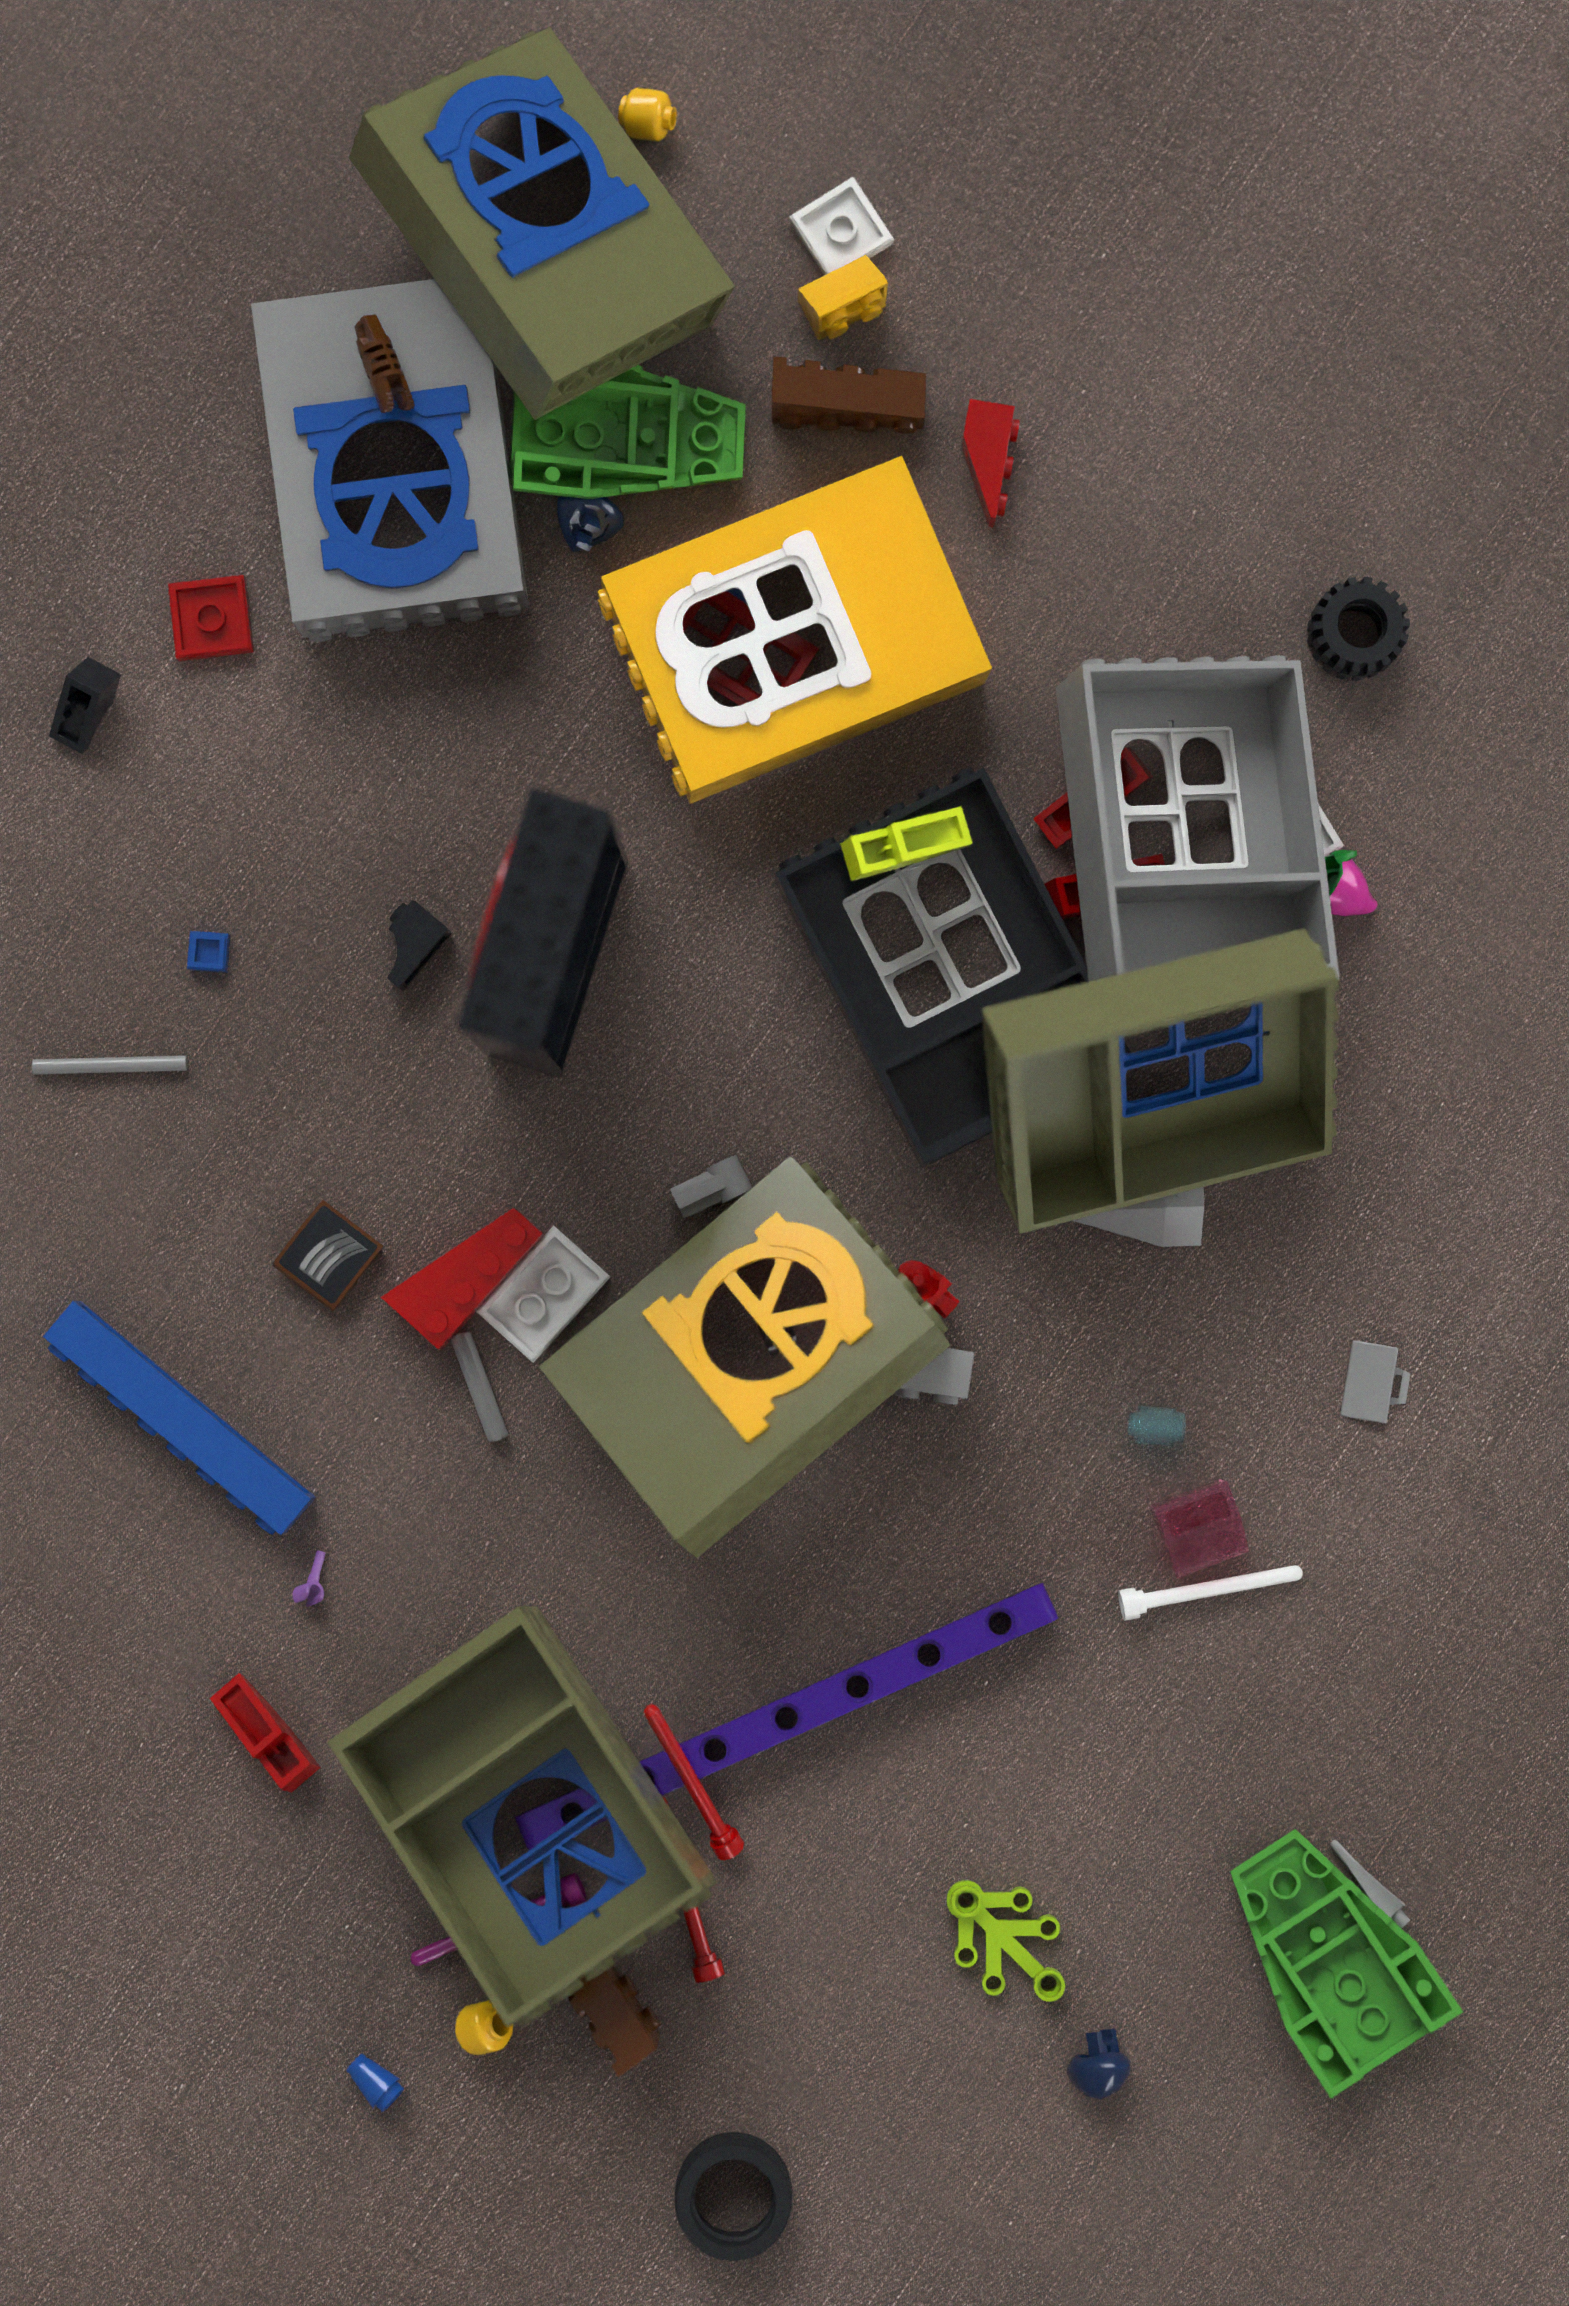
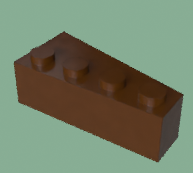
(847, 397)
(617, 2018)

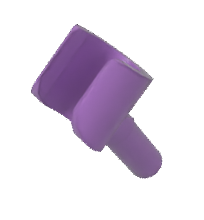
(312, 1589)

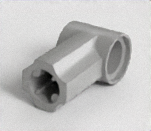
(719, 1184)

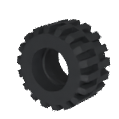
(1375, 603)

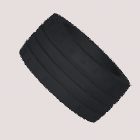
(733, 2244)

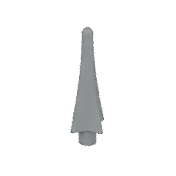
(1372, 1888)

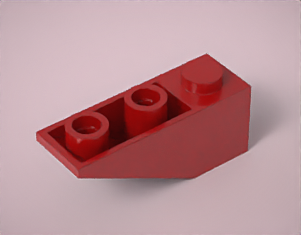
(985, 447)

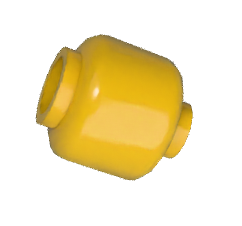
(647, 114)
(482, 2029)

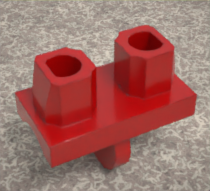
(930, 1286)

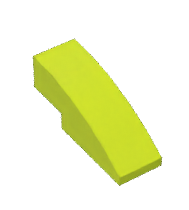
(906, 843)

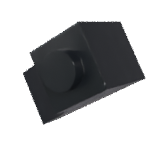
(82, 703)
(417, 940)

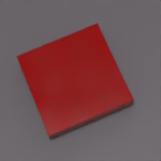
(210, 618)

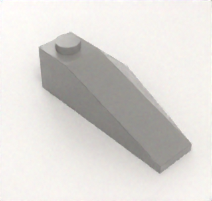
(1161, 1221)

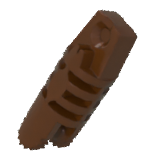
(382, 365)

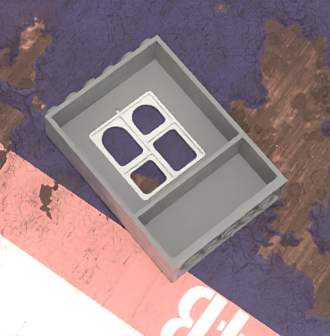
(1187, 909)

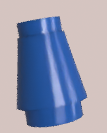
(375, 2082)

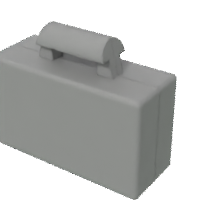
(1371, 1382)

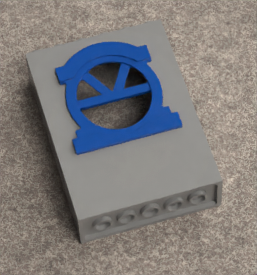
(321, 397)

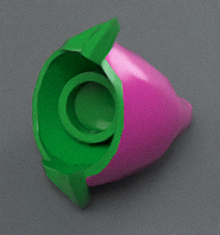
(1347, 885)

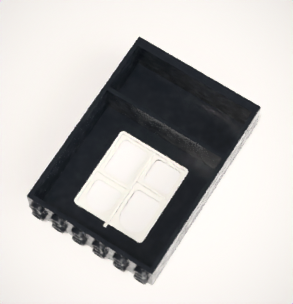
(933, 1062)

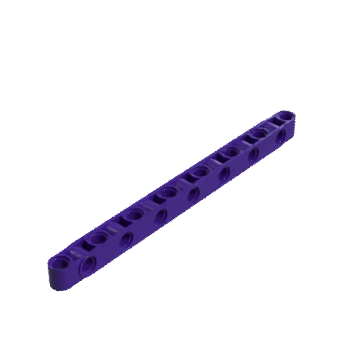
(820, 1702)

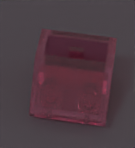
(1200, 1527)

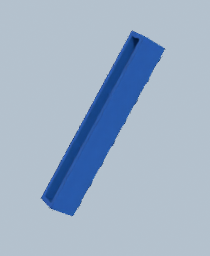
(178, 1417)

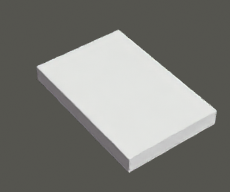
(543, 1294)

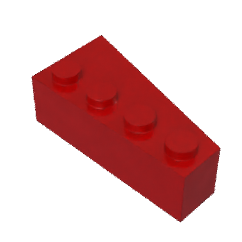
(460, 1281)

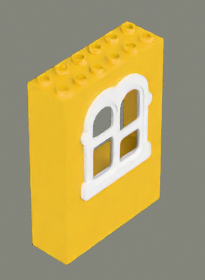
(873, 588)

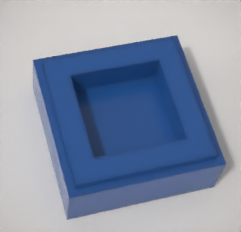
(208, 951)

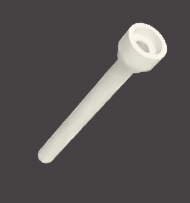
(1134, 1602)

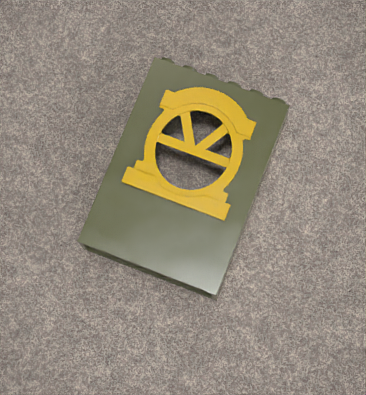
(721, 1445)

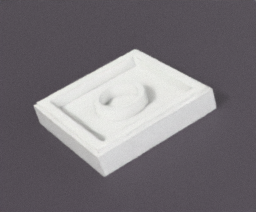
(841, 227)

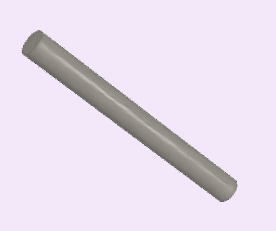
(110, 1065)

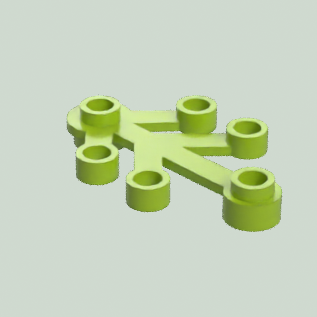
(1000, 1934)

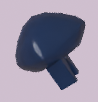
(588, 521)
(1103, 2069)

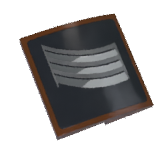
(327, 1255)

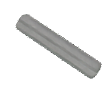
(479, 1386)

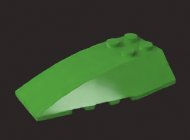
(628, 439)
(1337, 1963)

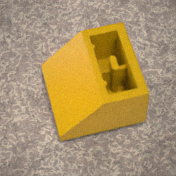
(844, 297)

